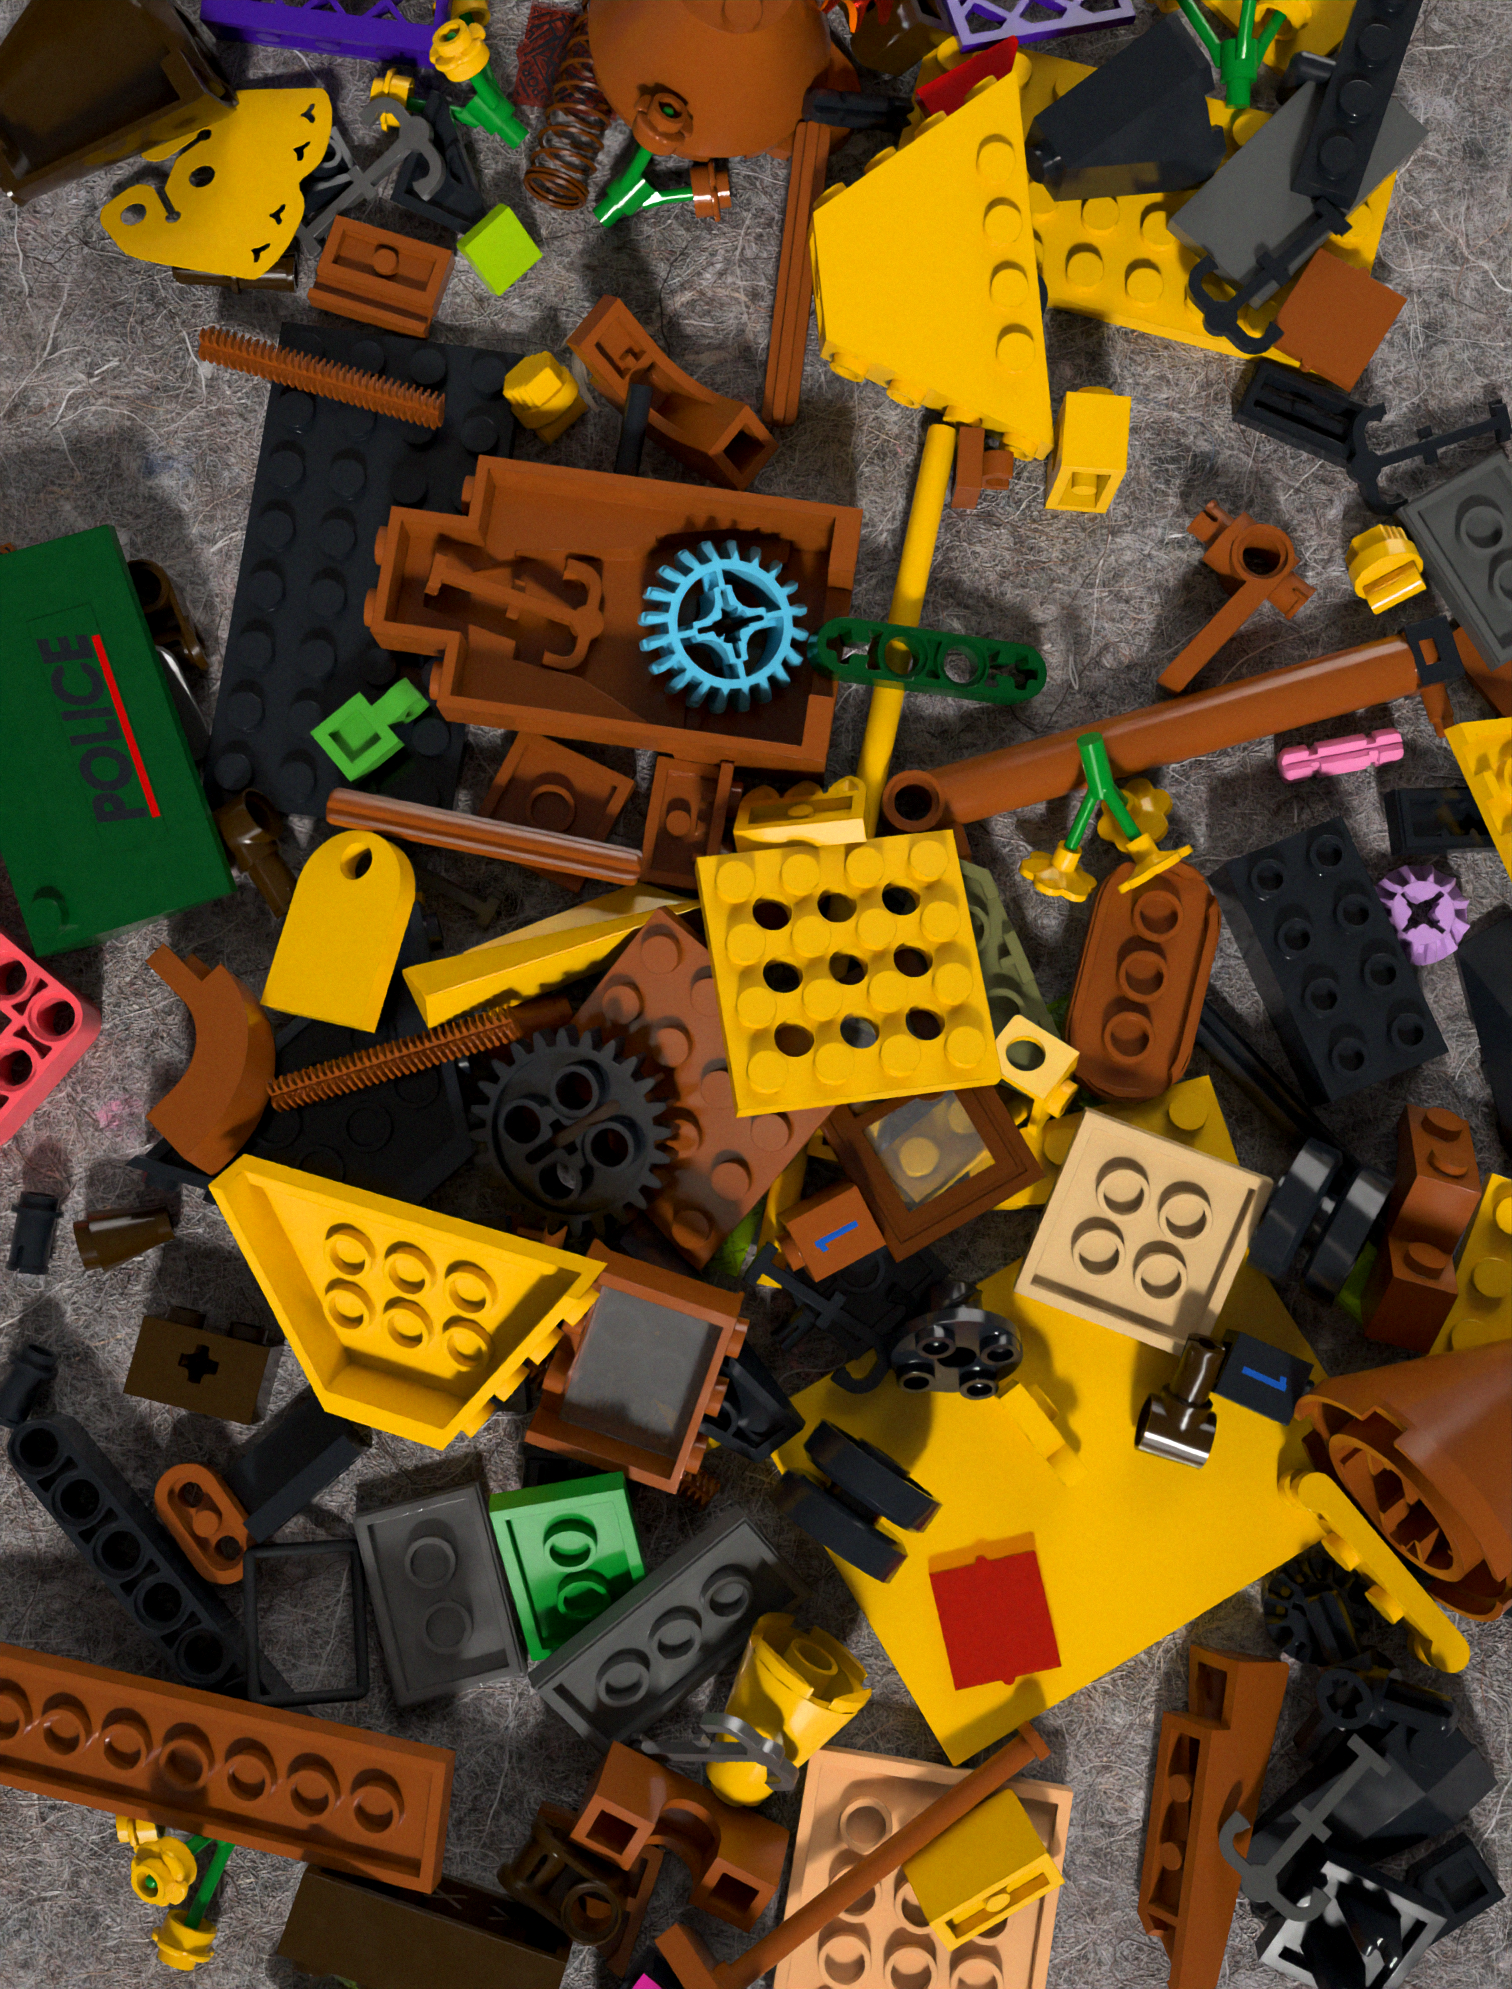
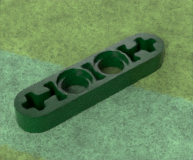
(928, 654)

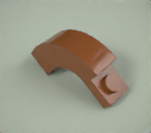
(685, 419)
(233, 1058)

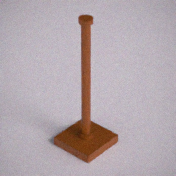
(699, 1968)

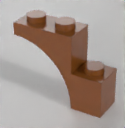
(1429, 1209)

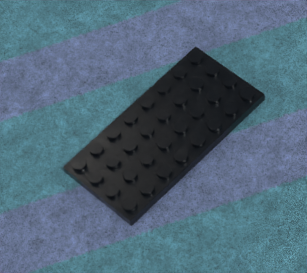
(310, 559)

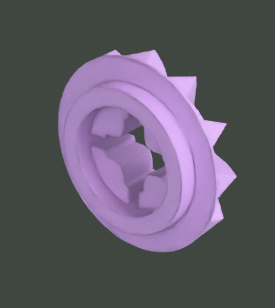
(1448, 913)

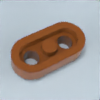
(203, 1526)

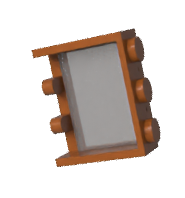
(639, 1372)

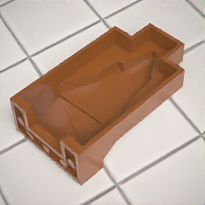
(625, 527)

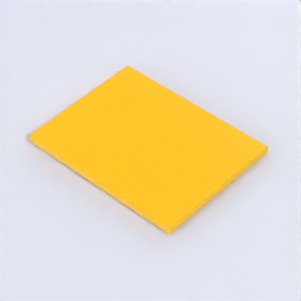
(1119, 1551)

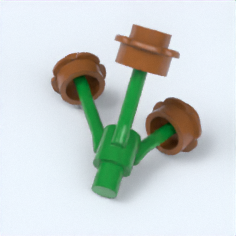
(660, 129)

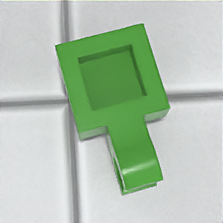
(362, 734)

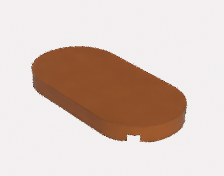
(1141, 983)

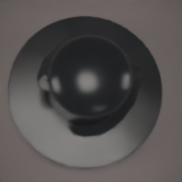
(955, 1344)

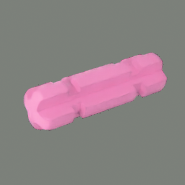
(1340, 755)

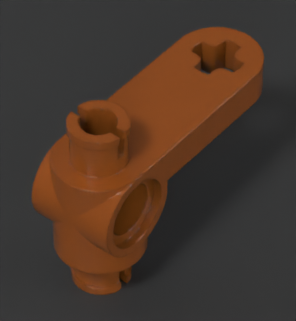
(1227, 543)

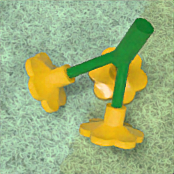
(1131, 819)

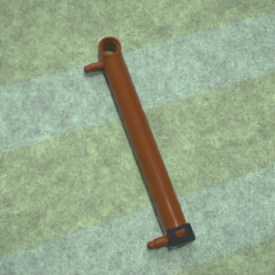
(1410, 664)

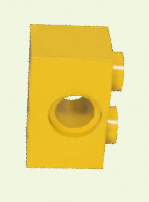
(1088, 450)

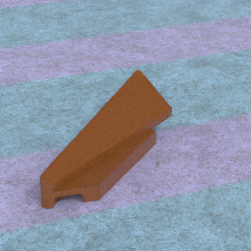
(1203, 1773)

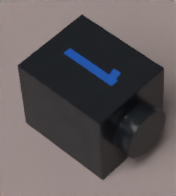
(1261, 1377)

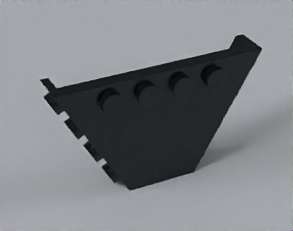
(382, 1138)

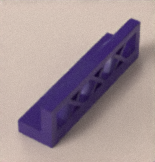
(326, 31)

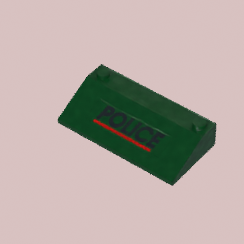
(94, 764)

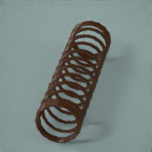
(546, 174)

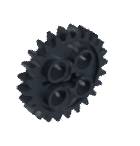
(605, 1181)

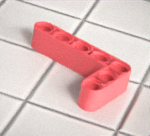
(33, 1032)

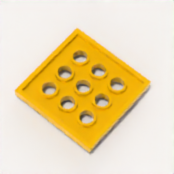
(833, 1071)

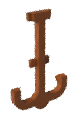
(584, 623)

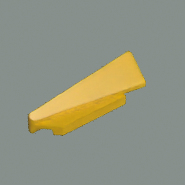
(541, 954)

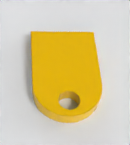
(343, 933)

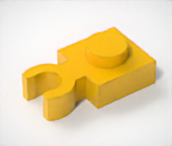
(1033, 1416)

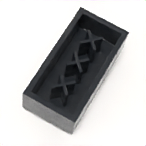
(1326, 962)

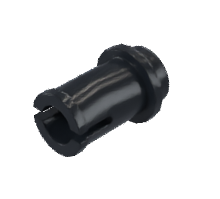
(33, 1232)
(24, 1382)

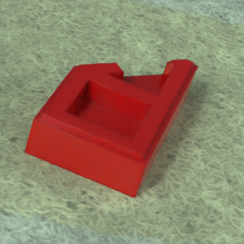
(949, 89)

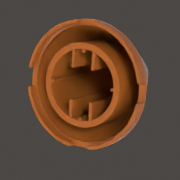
(1428, 1465)

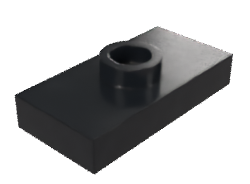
(1435, 822)

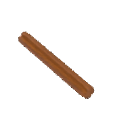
(794, 277)
(484, 836)

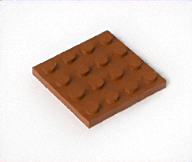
(667, 1007)

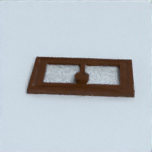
(926, 1156)

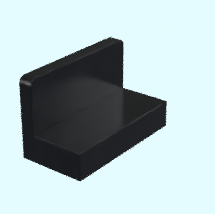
(294, 1466)

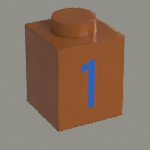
(828, 1230)

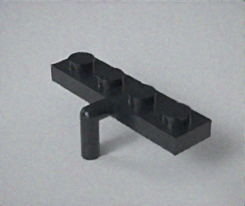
(1354, 97)

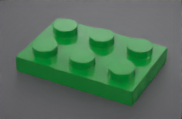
(567, 1554)

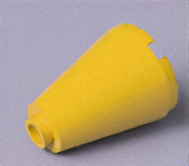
(791, 1692)

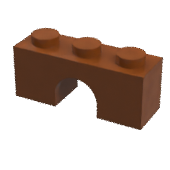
(727, 1848)

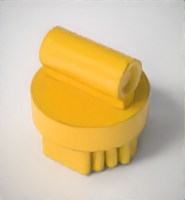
(543, 396)
(1384, 567)

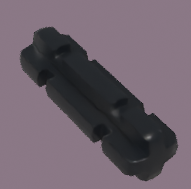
(857, 109)

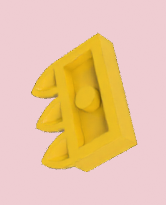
(803, 816)

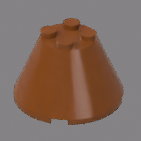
(728, 61)

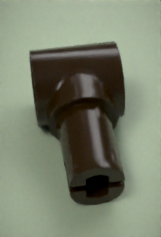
(249, 838)
(1180, 1419)

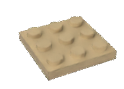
(1141, 1233)

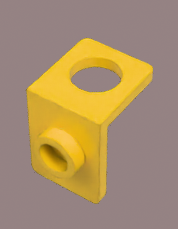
(1051, 1082)

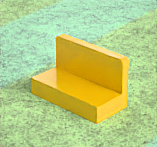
(981, 1870)

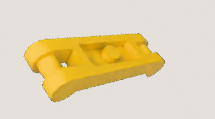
(1393, 1588)

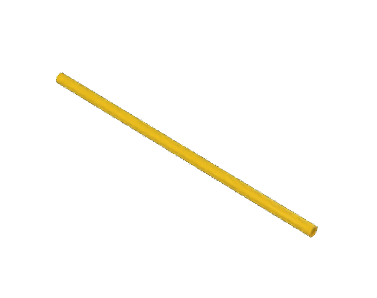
(880, 736)

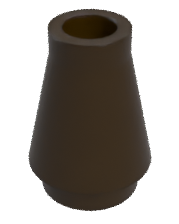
(121, 1234)

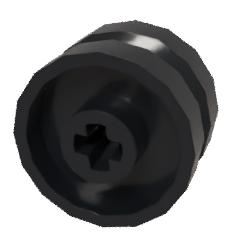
(1313, 1218)
(849, 1507)

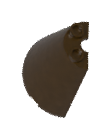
(99, 87)

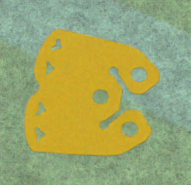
(251, 180)

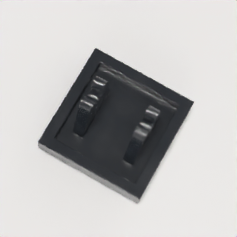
(1365, 1934)

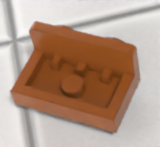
(686, 820)

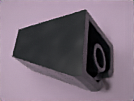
(1131, 123)

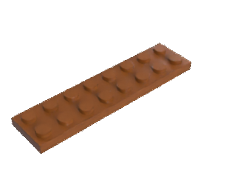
(225, 1768)

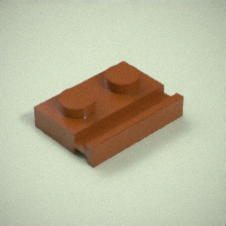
(381, 278)

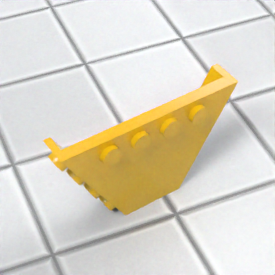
(935, 274)
(397, 1305)

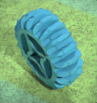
(717, 600)

